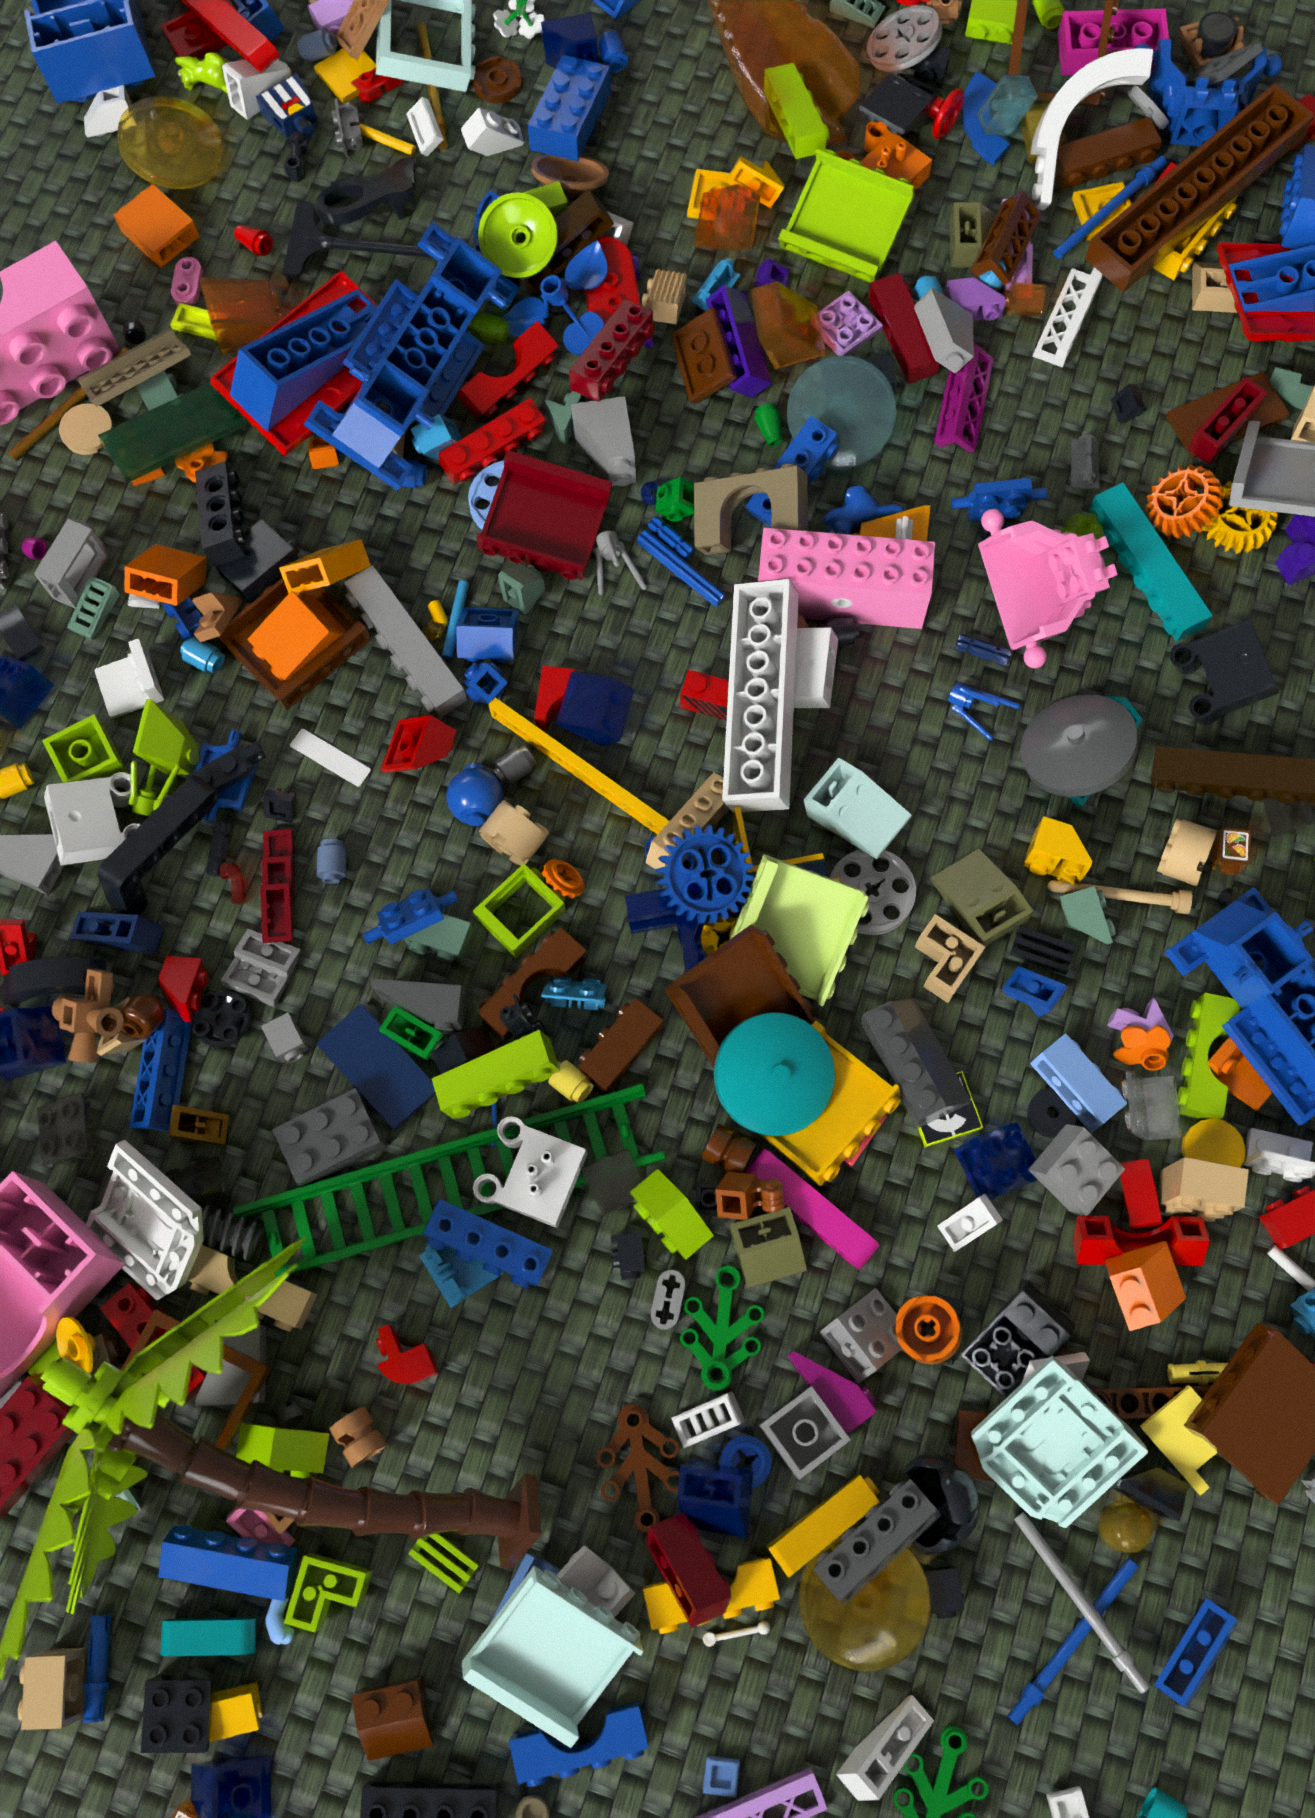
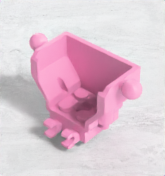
(1041, 579)

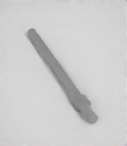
(1122, 1657)

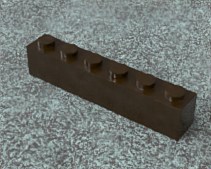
(1234, 774)

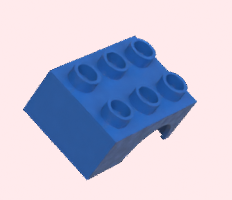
(89, 46)

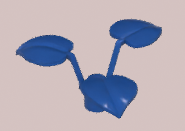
(587, 270)

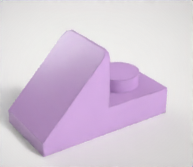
(1127, 1017)

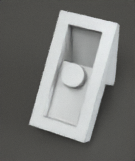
(970, 1222)

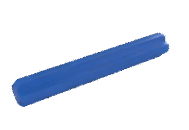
(681, 568)

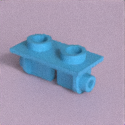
(721, 275)

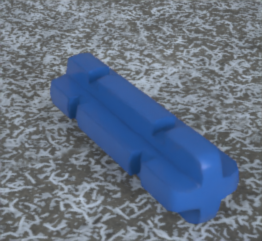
(671, 537)

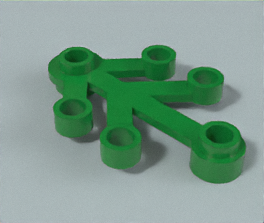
(720, 1333)
(937, 1799)

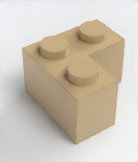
(953, 952)

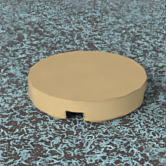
(81, 428)

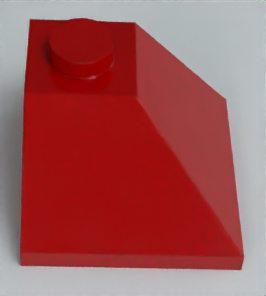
(418, 743)

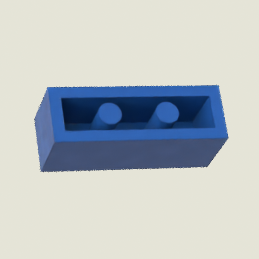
(1196, 1653)

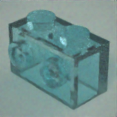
(1007, 105)

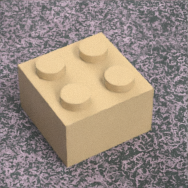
(52, 1689)

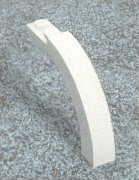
(1117, 68)

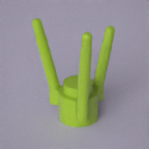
(146, 801)

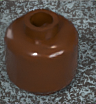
(142, 1016)

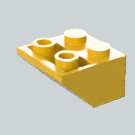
(1057, 852)

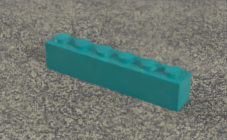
(1150, 563)

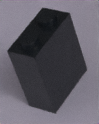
(260, 566)

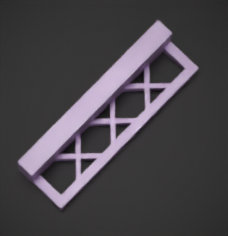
(773, 1795)

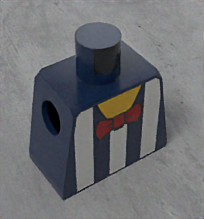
(288, 107)

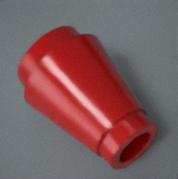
(255, 239)

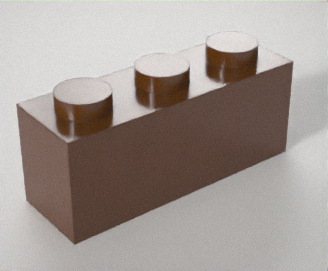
(620, 1045)

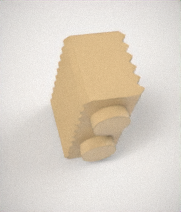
(665, 295)

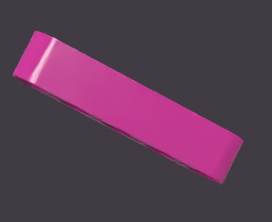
(816, 1211)

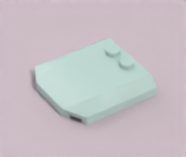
(1055, 1445)

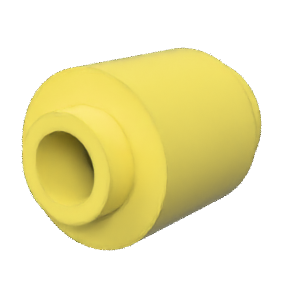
(571, 1082)

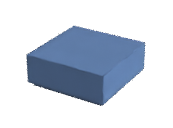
(721, 1776)

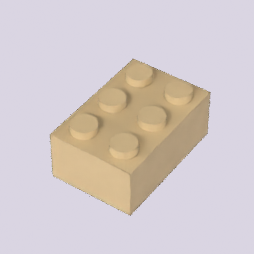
(1202, 1189)

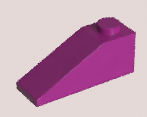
(842, 1397)

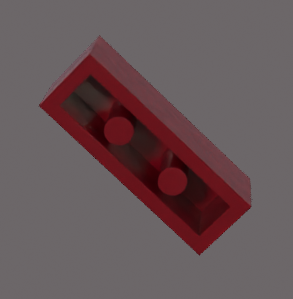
(1227, 420)
(688, 1569)

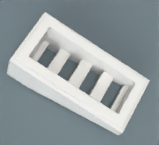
(732, 1407)

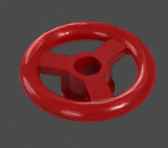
(946, 111)

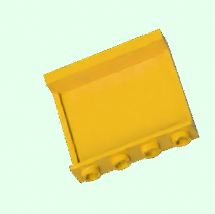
(852, 1113)

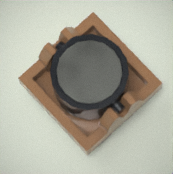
(1211, 37)

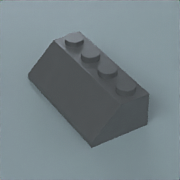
(914, 1060)

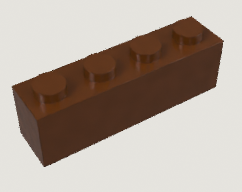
(1106, 153)

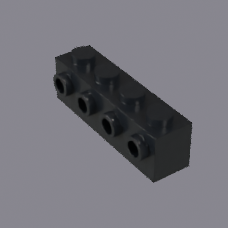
(429, 1800)

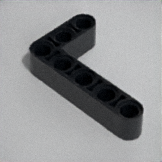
(126, 866)

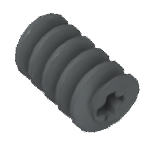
(230, 1233)

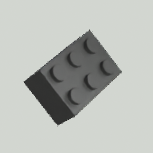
(329, 1138)

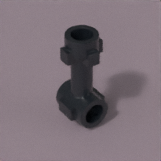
(293, 164)

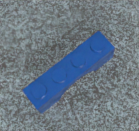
(540, 1755)

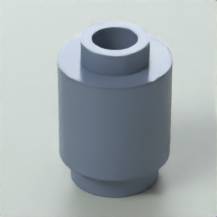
(317, 45)
(331, 861)

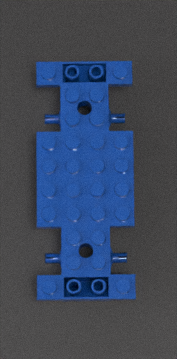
(413, 356)
(1273, 983)

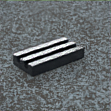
(1045, 939)

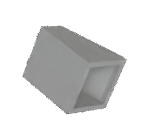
(606, 438)

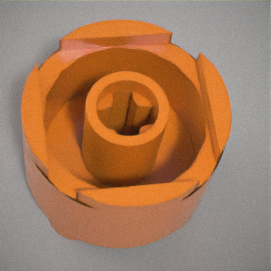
(929, 1348)

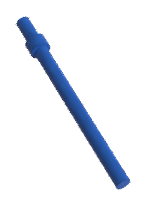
(1142, 178)
(1034, 1691)

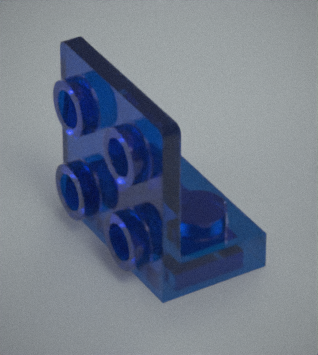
(20, 690)
(997, 1161)

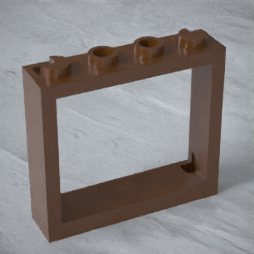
(1106, 37)
(257, 1369)

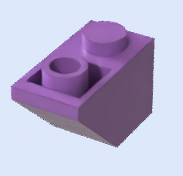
(976, 298)

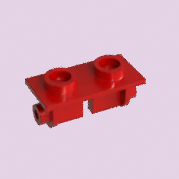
(369, 85)

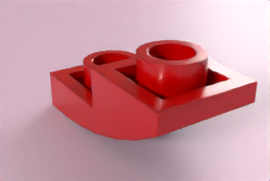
(1140, 1194)

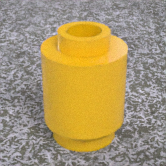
(15, 779)

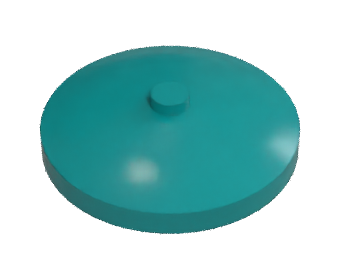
(774, 1074)

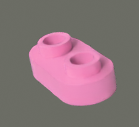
(187, 279)

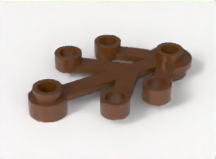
(638, 1460)

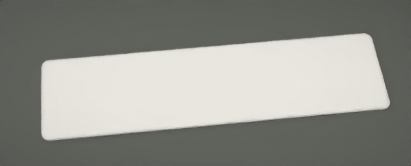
(330, 757)

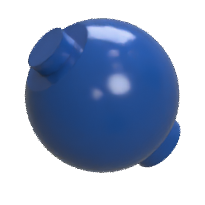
(474, 794)

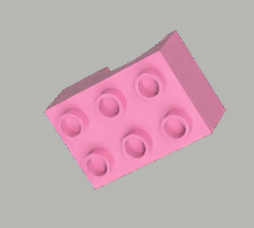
(47, 330)
(46, 1271)

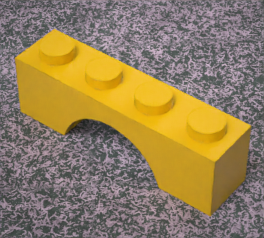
(752, 1586)

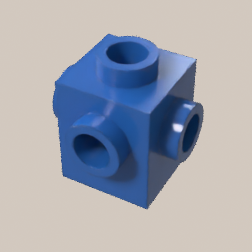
(493, 678)

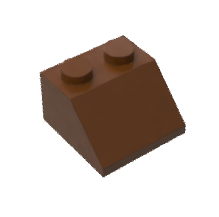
(393, 1718)

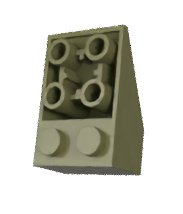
(982, 898)

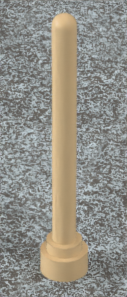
(1178, 901)

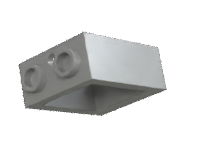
(71, 562)

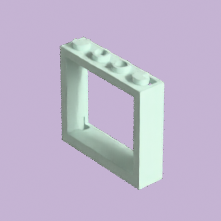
(427, 70)

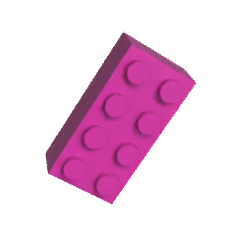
(1081, 31)

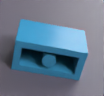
(439, 437)

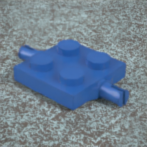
(1006, 496)
(236, 795)
(409, 916)

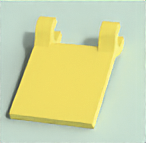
(1178, 1444)

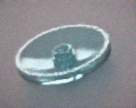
(851, 401)

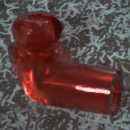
(238, 882)

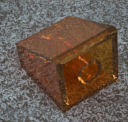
(239, 310)
(787, 325)

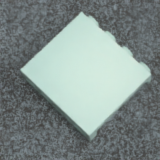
(550, 1654)

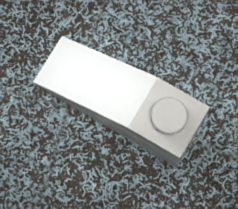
(885, 1751)

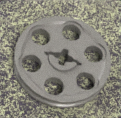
(910, 30)
(885, 894)

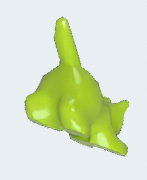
(205, 71)

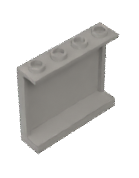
(1274, 474)

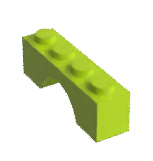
(1202, 1092)

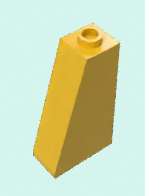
(823, 1524)

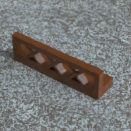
(1004, 231)

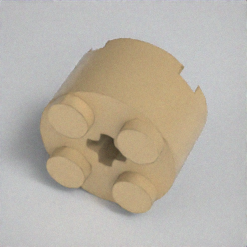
(513, 833)
(1186, 851)

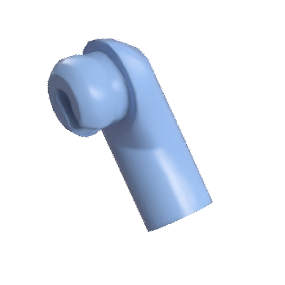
(275, 1625)

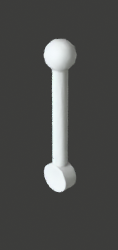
(710, 1638)

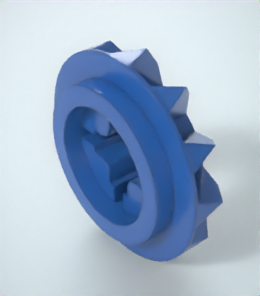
(749, 1446)

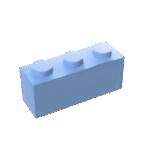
(1079, 1083)

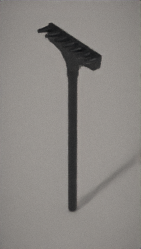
(307, 239)

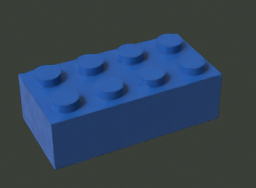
(569, 108)
(1299, 202)

